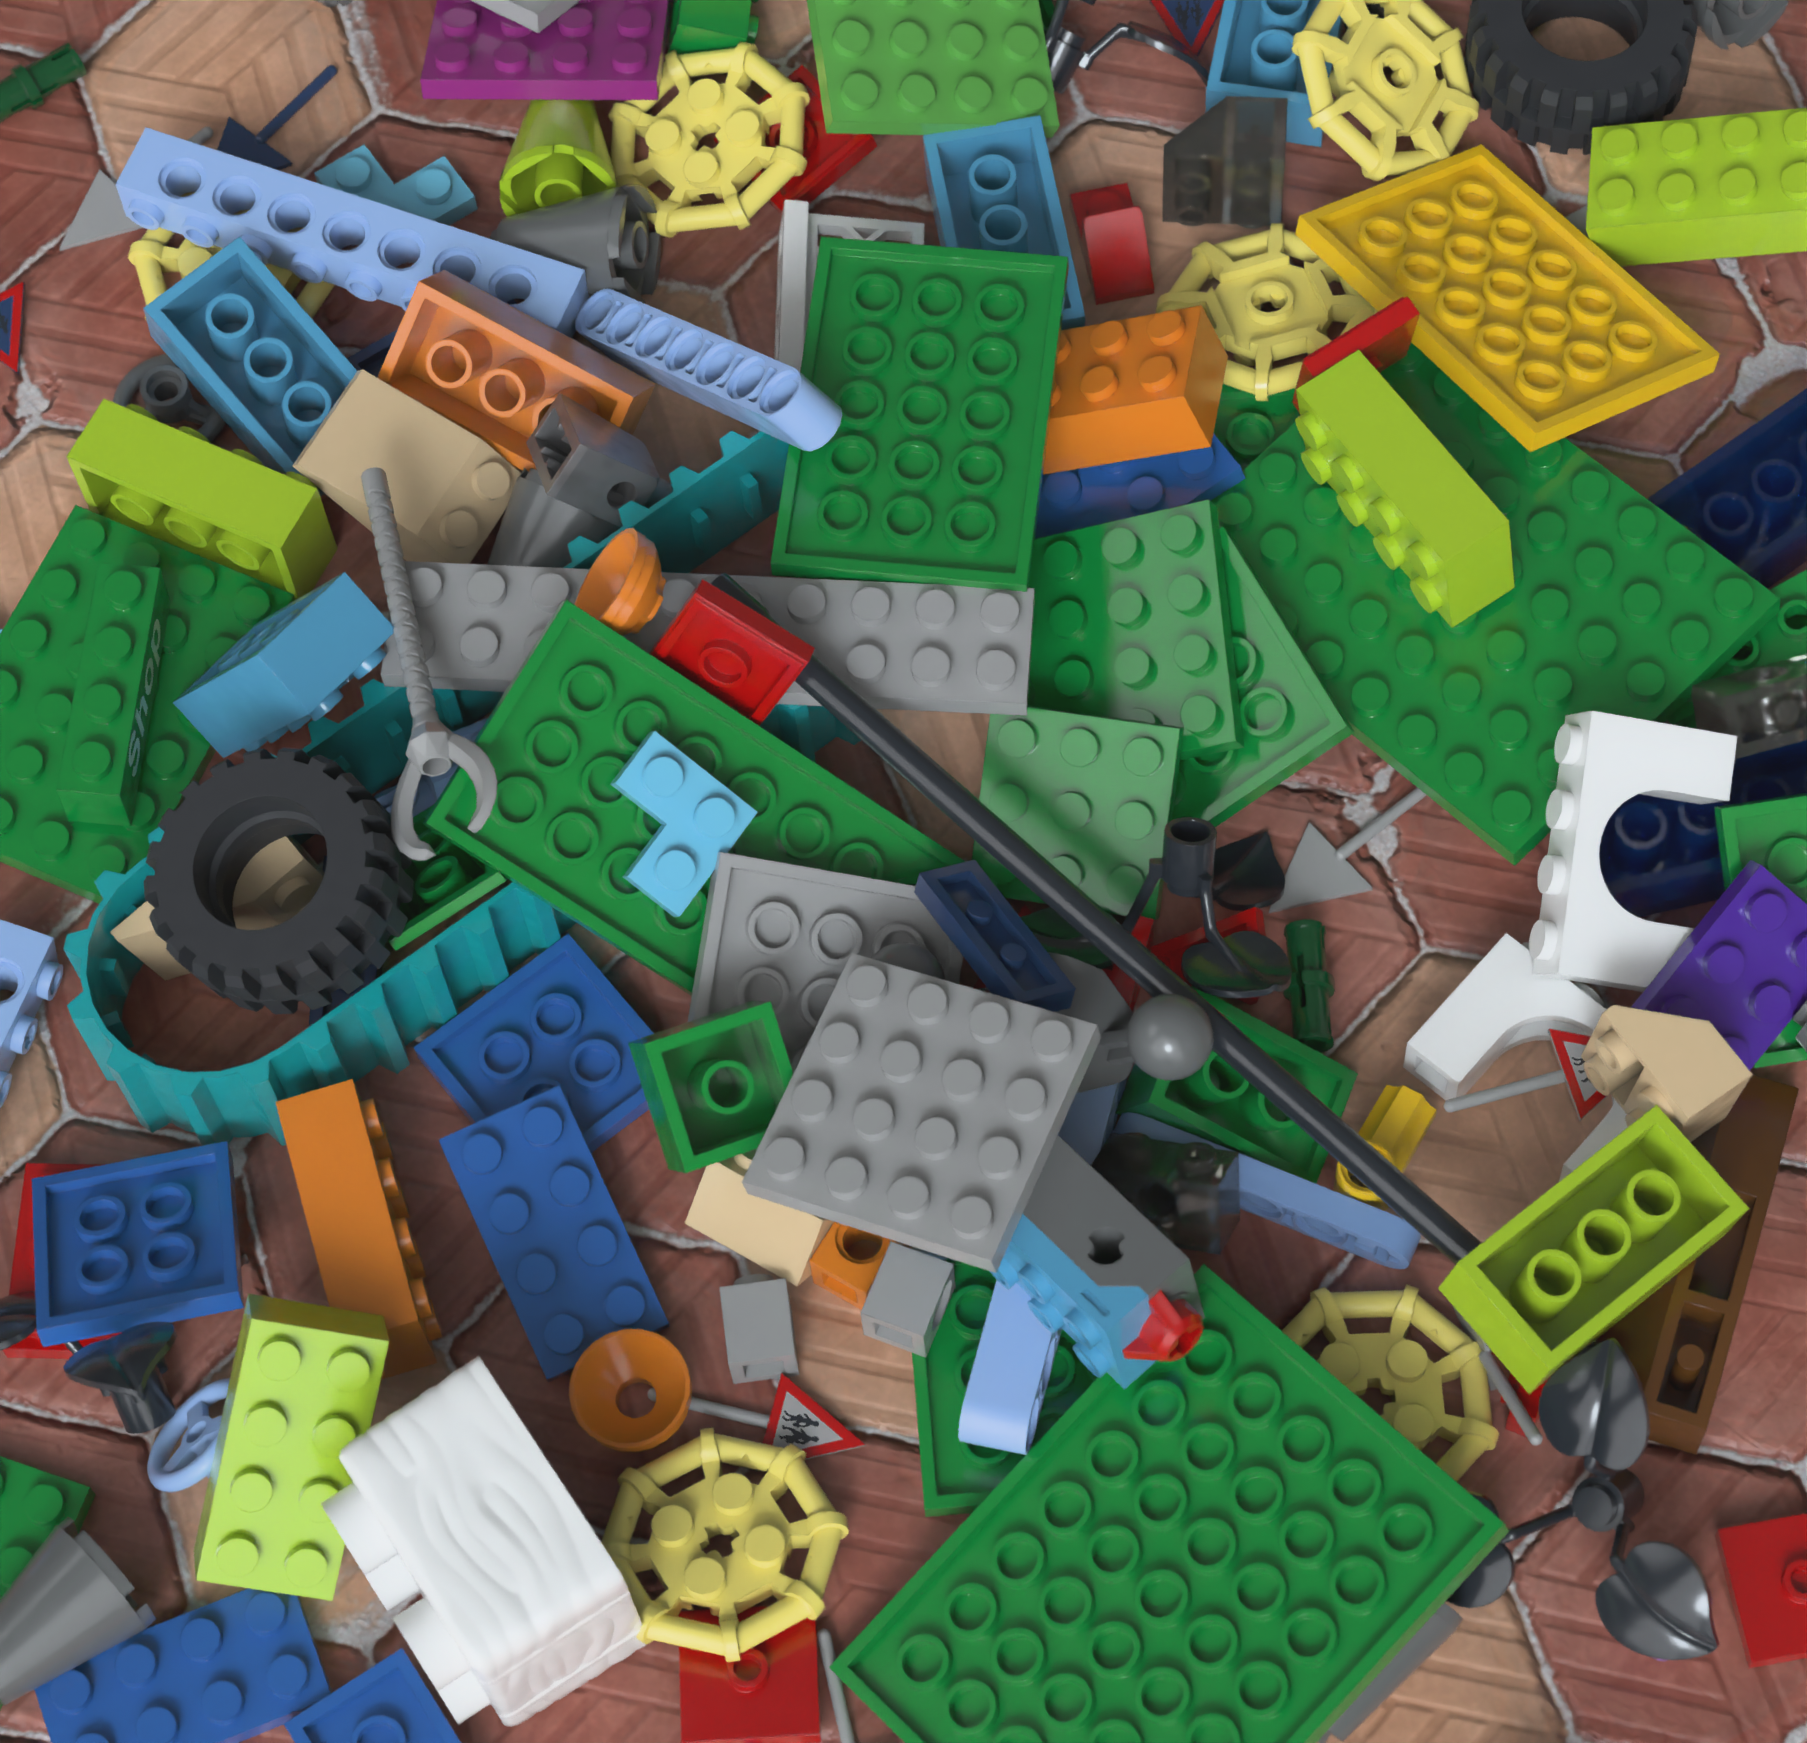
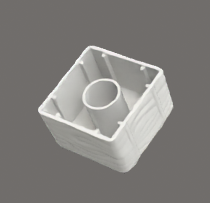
(479, 1523)

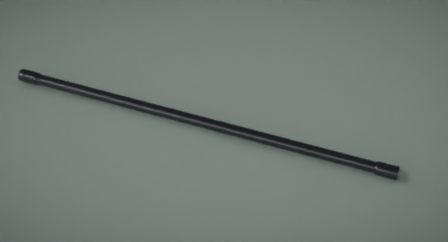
(1126, 950)

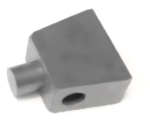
(593, 462)

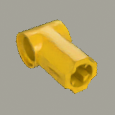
(1395, 1130)

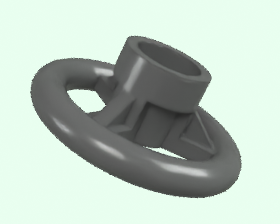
(163, 380)

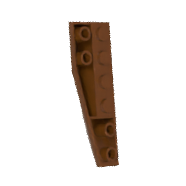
(1687, 1325)

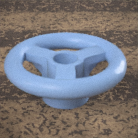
(196, 1453)

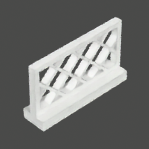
(798, 264)

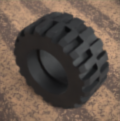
(1563, 98)
(224, 828)

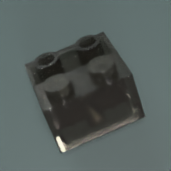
(1228, 165)

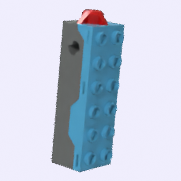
(1101, 1272)

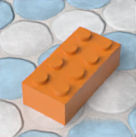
(501, 367)
(1135, 389)
(360, 1218)

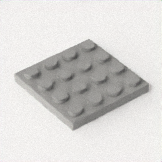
(789, 932)
(922, 1111)

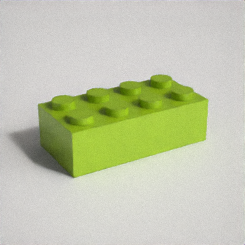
(1699, 187)
(1404, 490)
(203, 497)
(1592, 1248)
(293, 1401)

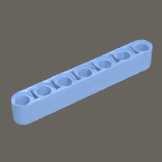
(710, 369)
(1014, 1346)

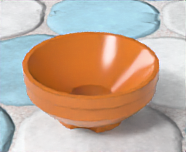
(624, 583)
(609, 1368)

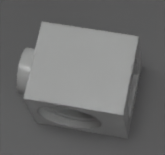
(908, 1298)
(759, 1329)

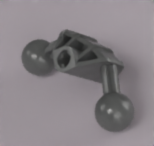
(1164, 1036)

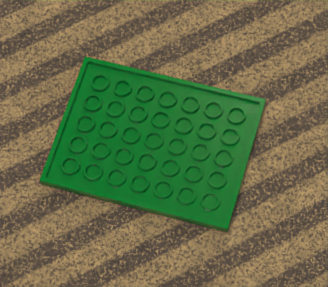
(1604, 615)
(1179, 1562)

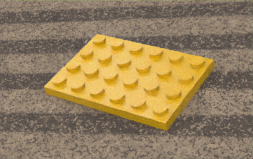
(1508, 296)

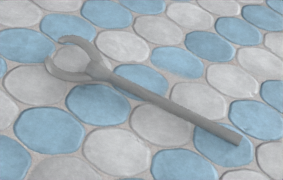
(432, 744)

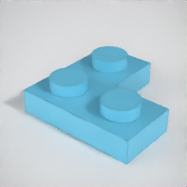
(431, 192)
(696, 820)

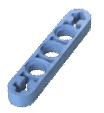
(1303, 1204)

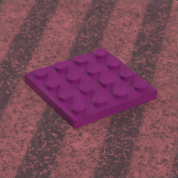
(583, 55)

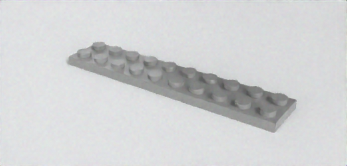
(884, 639)

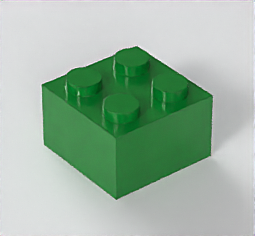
(713, 1083)

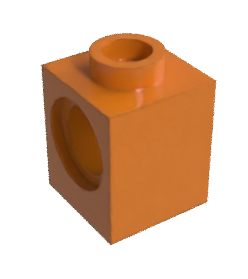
(841, 1273)

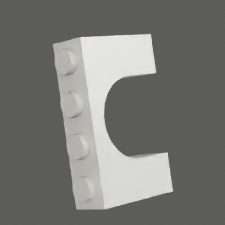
(1602, 765)
(1496, 1011)

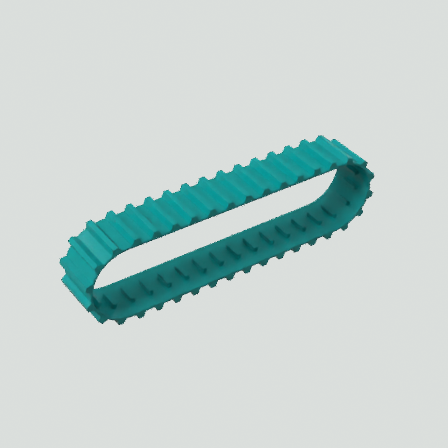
(472, 954)

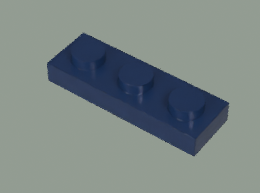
(993, 936)

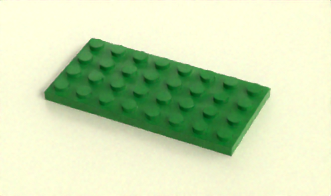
(571, 835)

